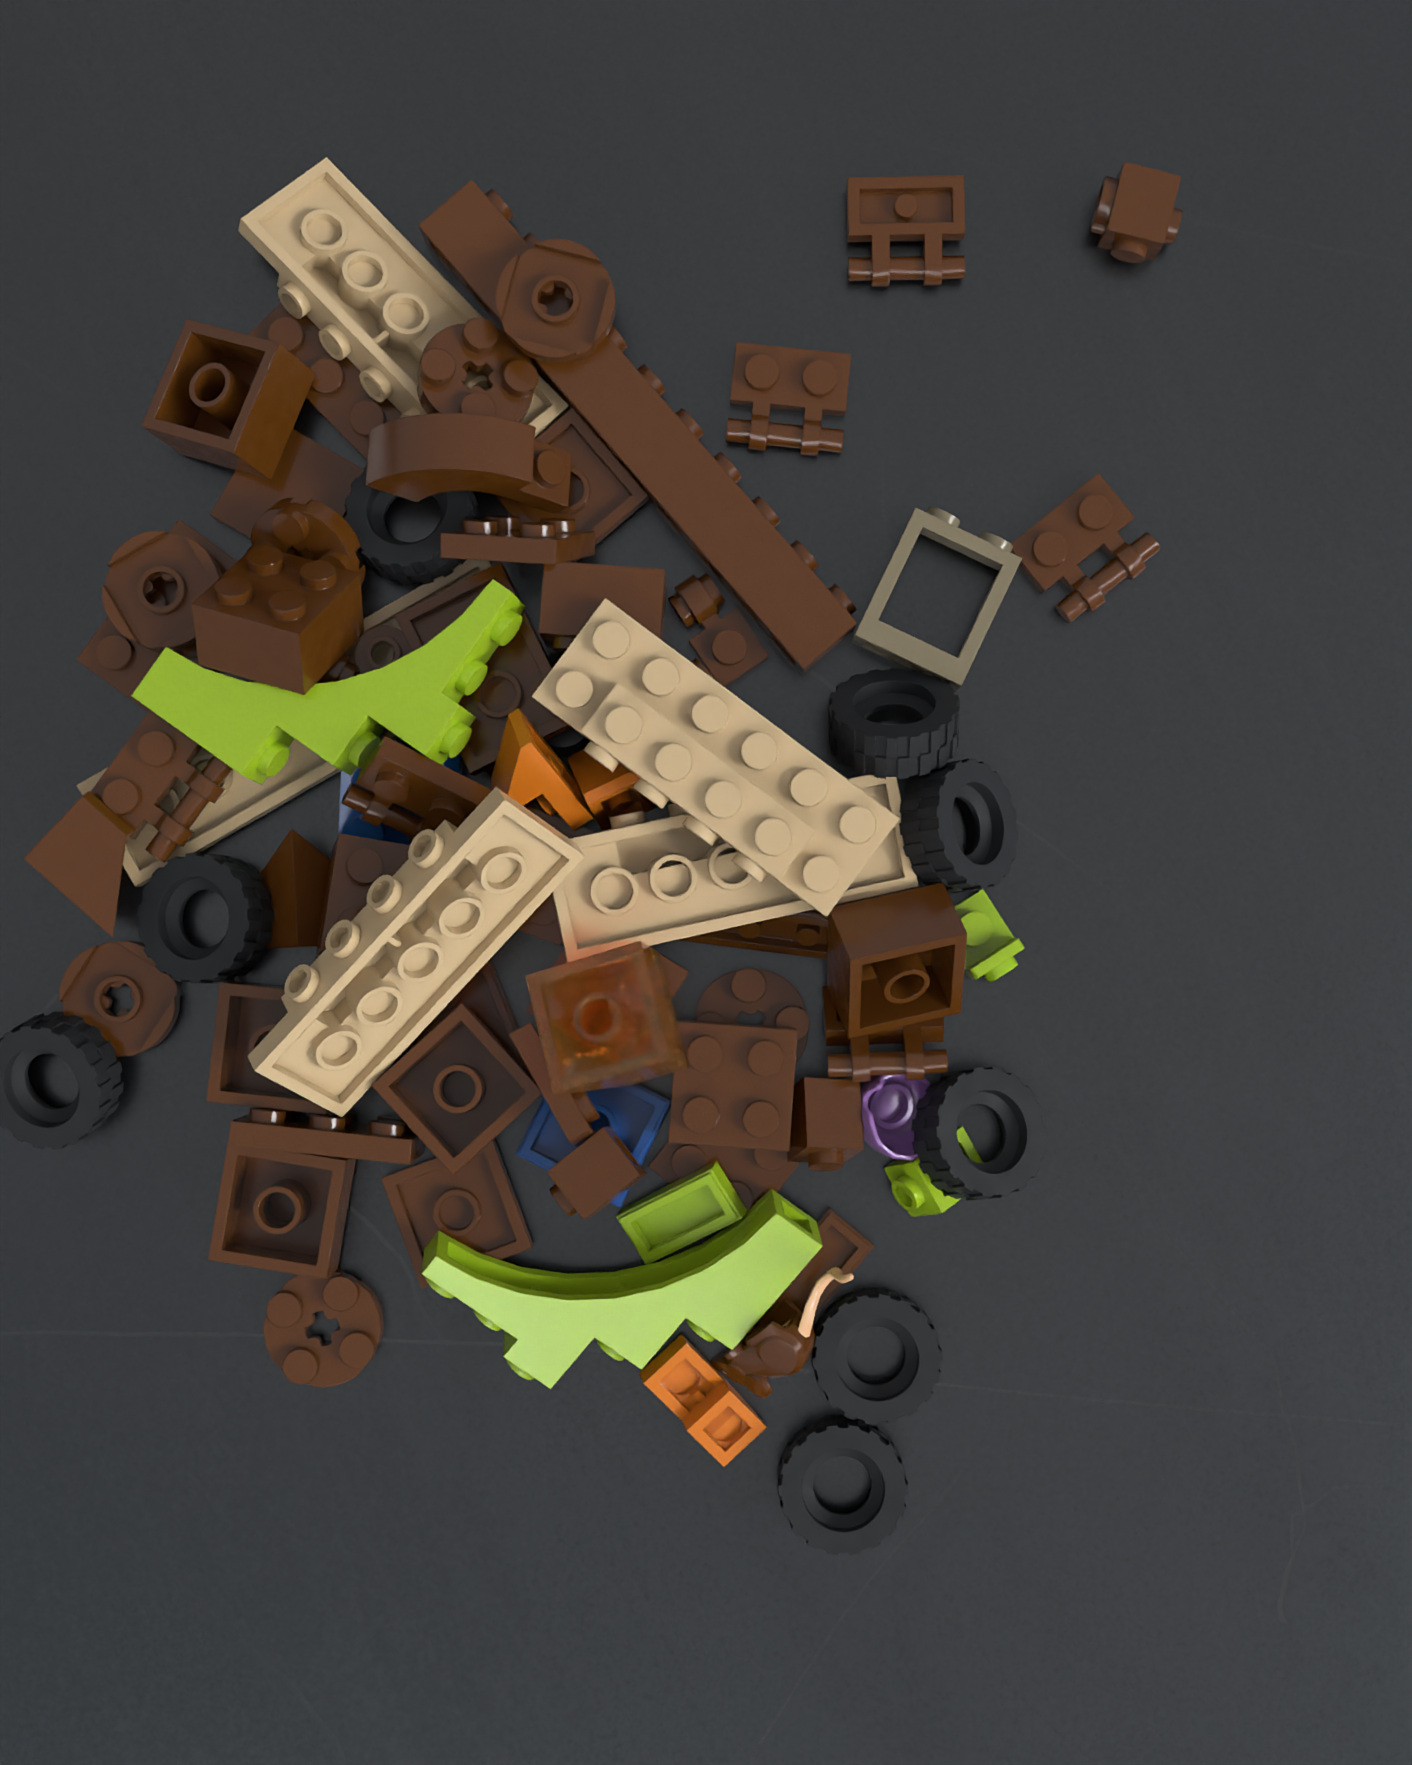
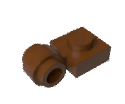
(726, 644)

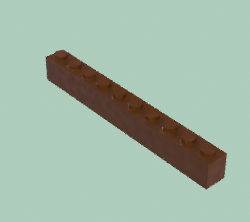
(658, 448)

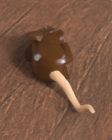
(778, 1343)

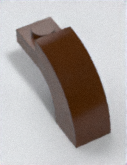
(467, 453)

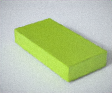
(681, 1213)

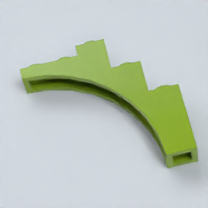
(339, 720)
(631, 1311)

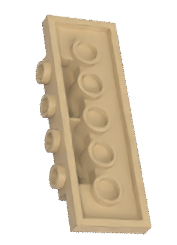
(365, 287)
(714, 759)
(668, 884)
(411, 949)

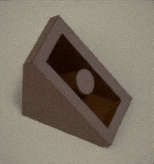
(85, 858)
(298, 888)

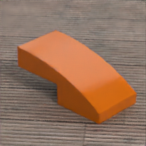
(702, 1400)

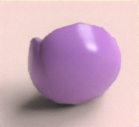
(888, 1112)

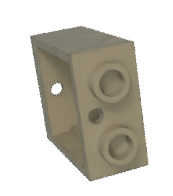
(917, 654)

